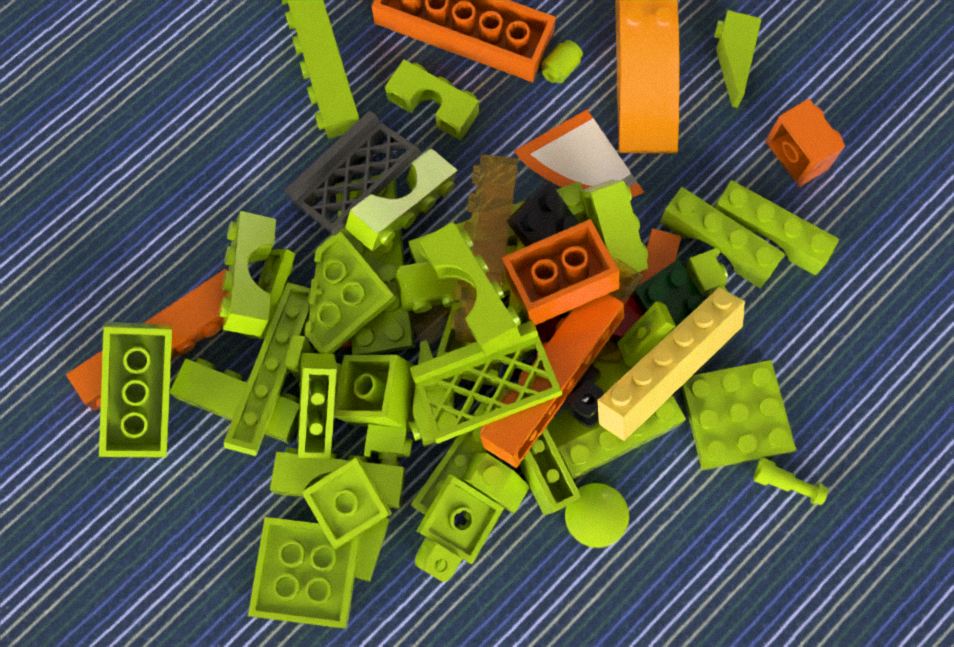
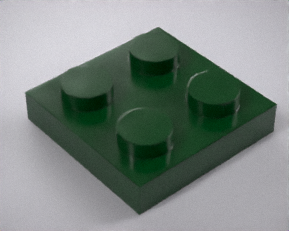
(671, 287)

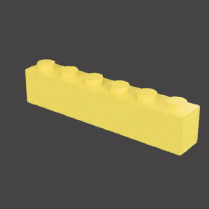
(670, 363)

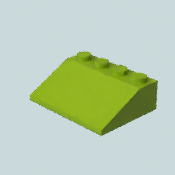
(590, 448)

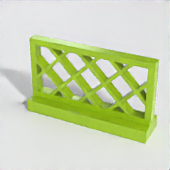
(470, 360)

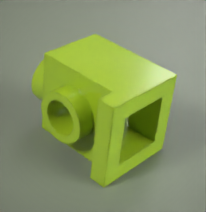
(707, 272)
(387, 442)

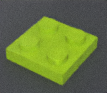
(346, 502)

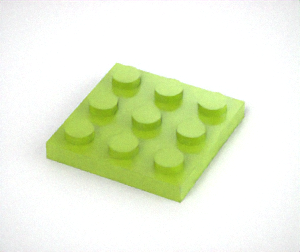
(737, 415)
(303, 575)

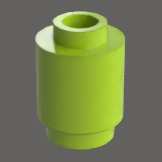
(561, 61)

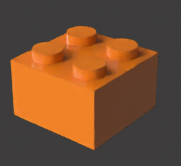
(804, 142)

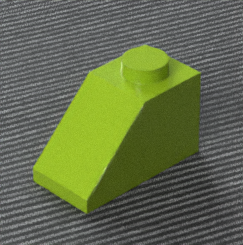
(496, 481)

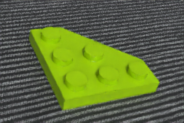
(342, 295)

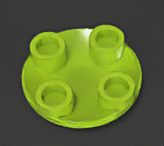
(598, 516)

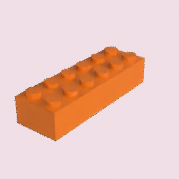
(485, 31)

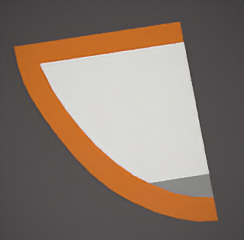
(575, 154)

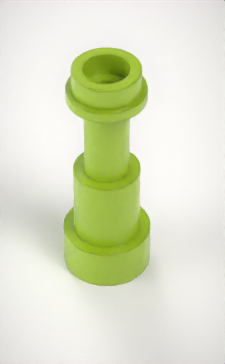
(769, 473)

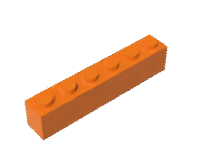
(191, 320)
(570, 353)

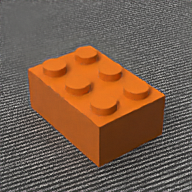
(561, 272)

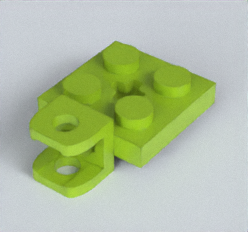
(445, 543)

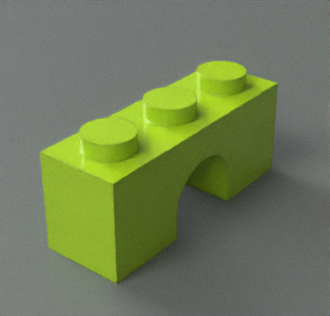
(413, 85)

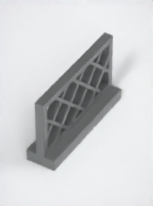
(340, 161)

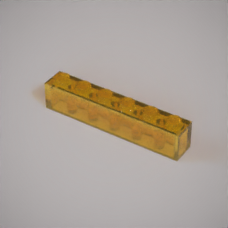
(488, 229)

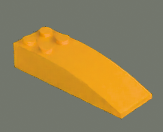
(647, 75)

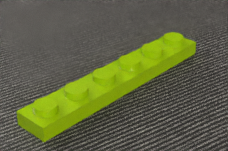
(268, 372)

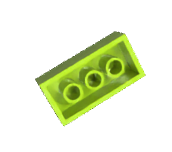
(135, 389)

